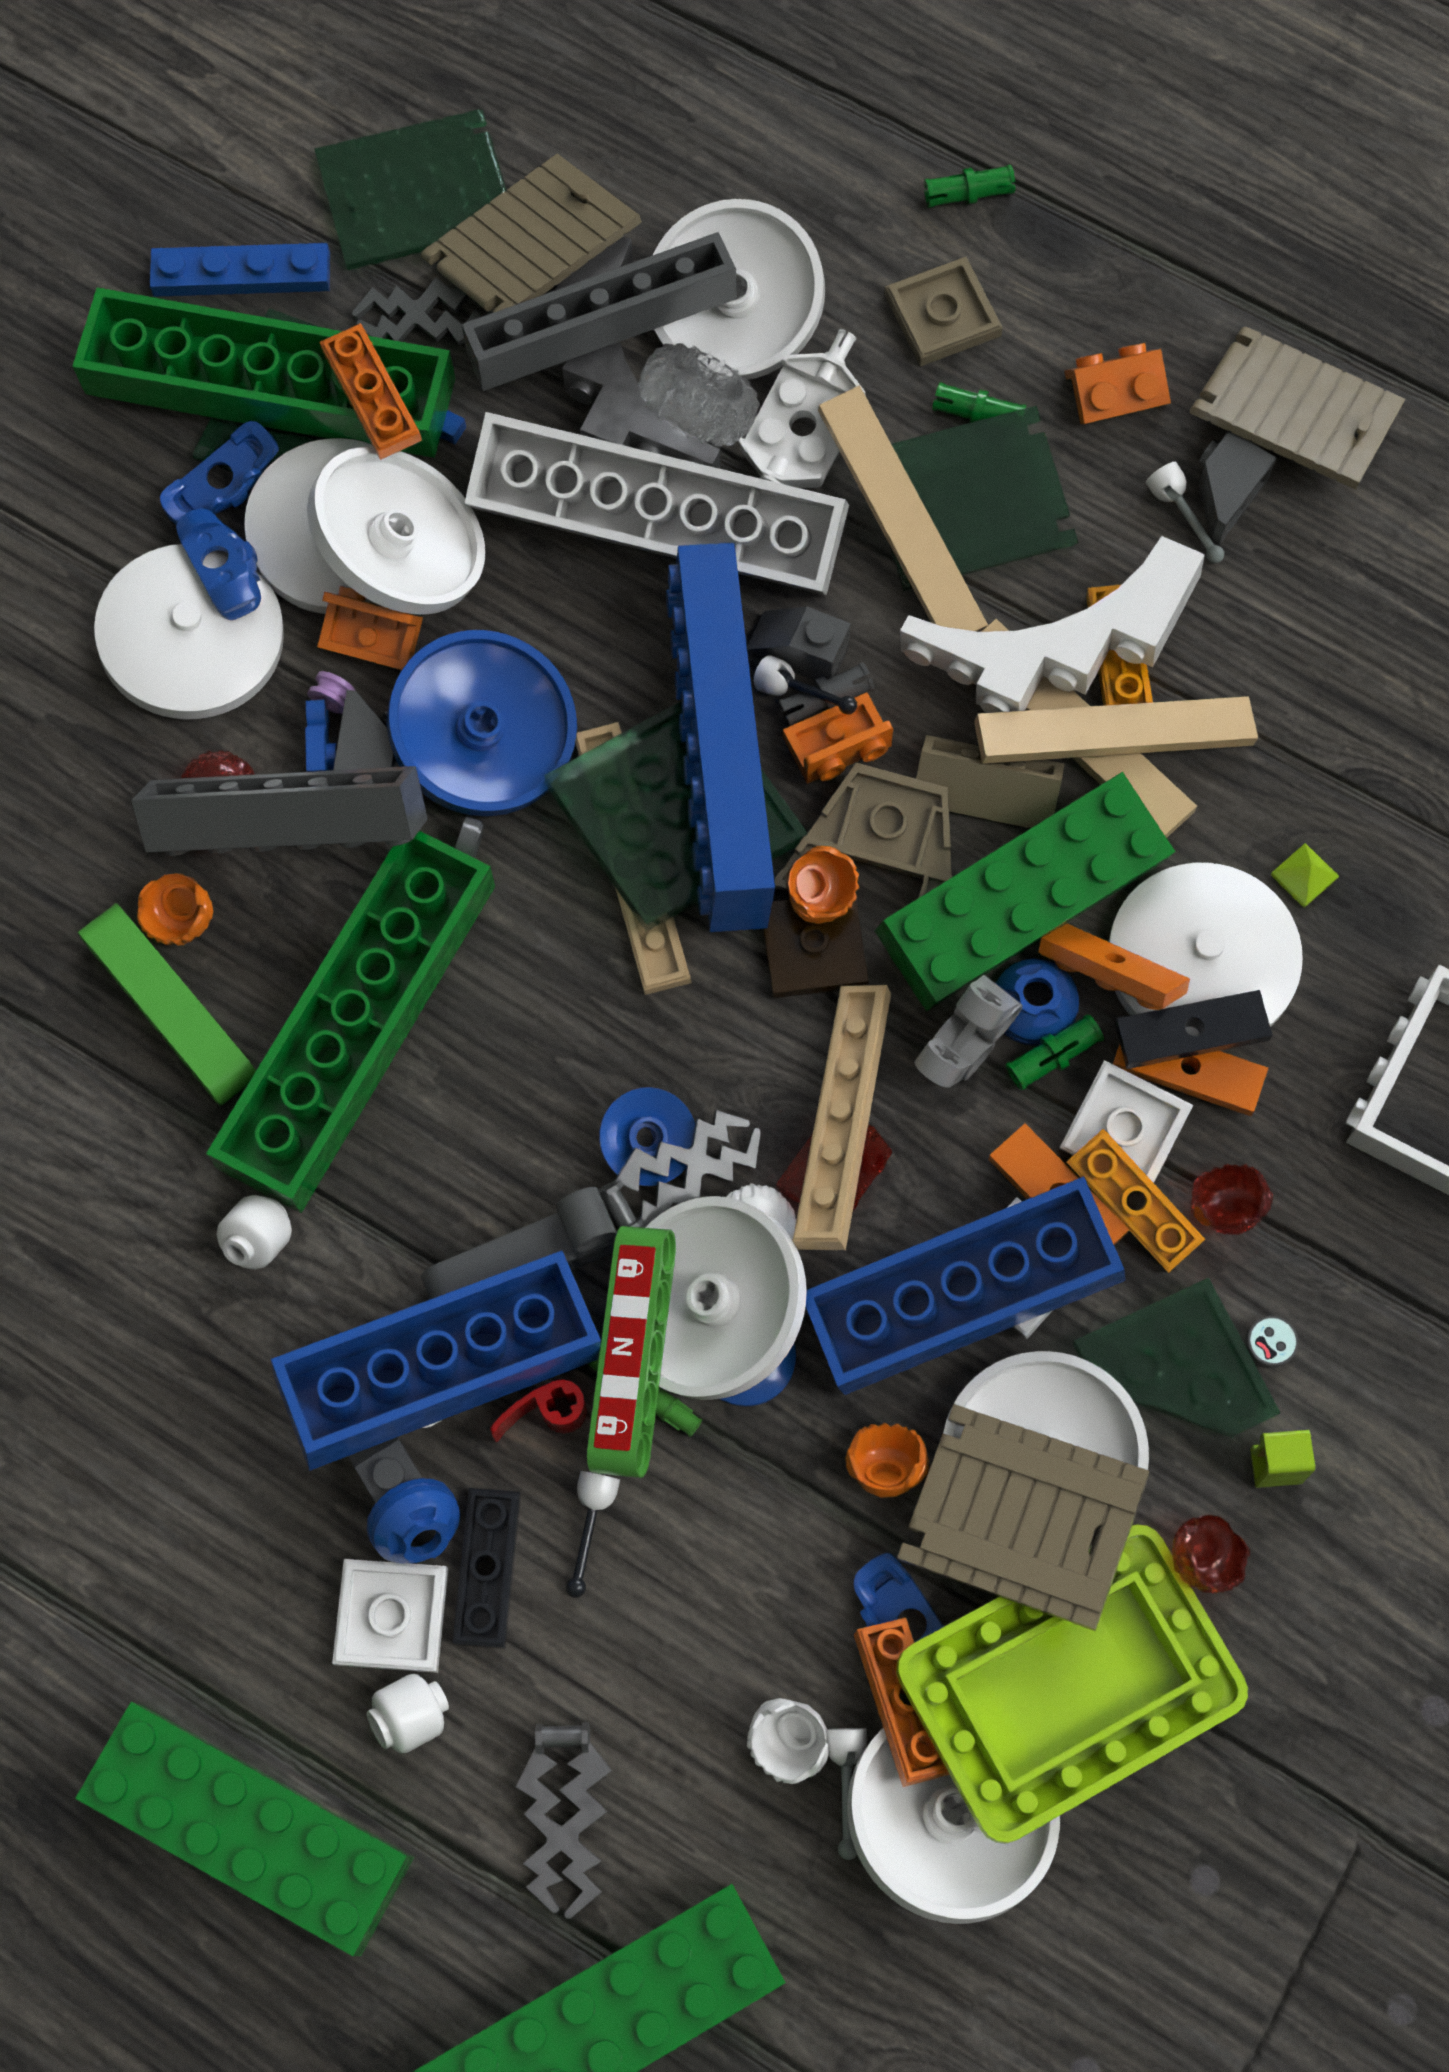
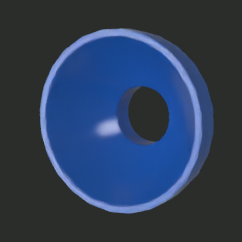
(1039, 1021)
(406, 1513)

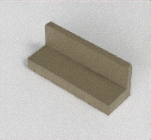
(1001, 792)

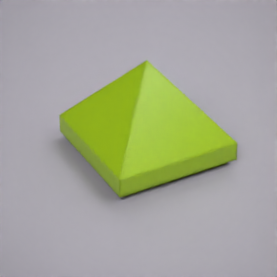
(1304, 875)

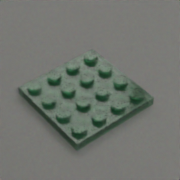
(635, 819)

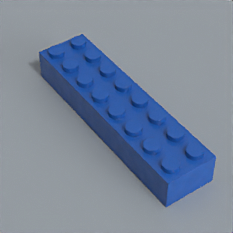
(720, 739)

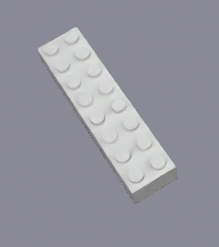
(654, 501)

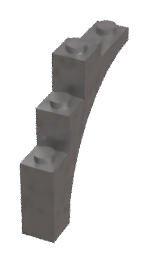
(608, 383)

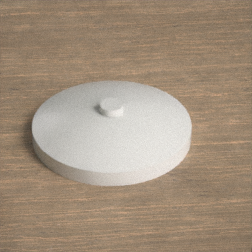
(776, 287)
(280, 526)
(396, 531)
(174, 648)
(1217, 931)
(731, 1297)
(1061, 1400)
(929, 1849)

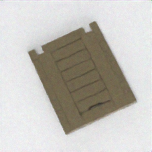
(531, 236)
(1298, 407)
(1021, 1514)

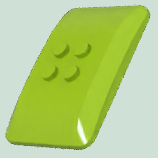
(1057, 1712)

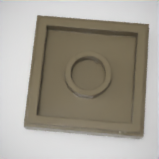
(943, 311)

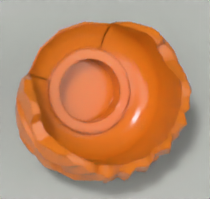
(822, 884)
(174, 909)
(887, 1459)

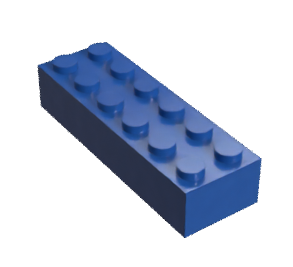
(964, 1286)
(435, 1359)

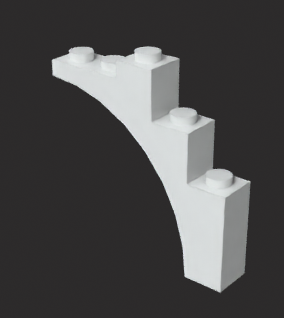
(1069, 651)

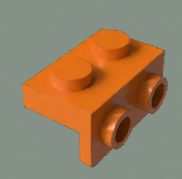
(1119, 384)
(368, 629)
(836, 740)

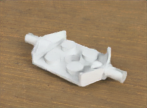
(797, 393)

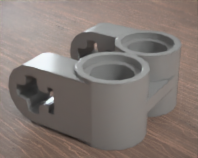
(969, 1034)

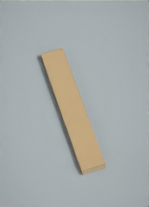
(900, 512)
(1115, 729)
(1161, 797)
(658, 950)
(842, 1118)

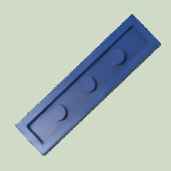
(240, 269)

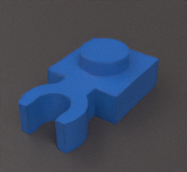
(319, 750)

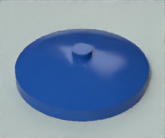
(481, 721)

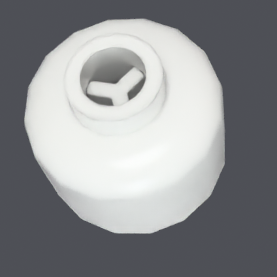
(254, 1232)
(407, 1713)

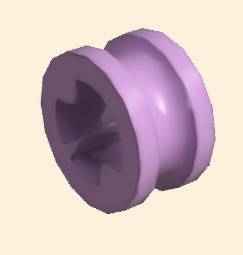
(332, 689)

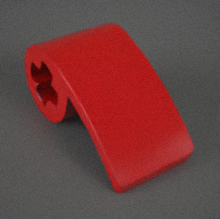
(544, 1399)

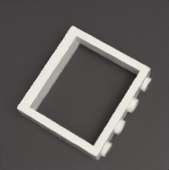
(1383, 1078)

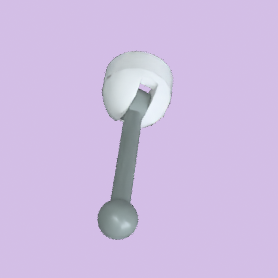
(1168, 486)
(845, 1749)

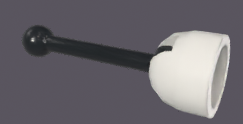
(777, 676)
(596, 1494)

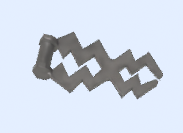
(566, 1836)

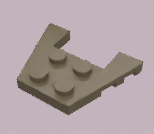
(886, 824)

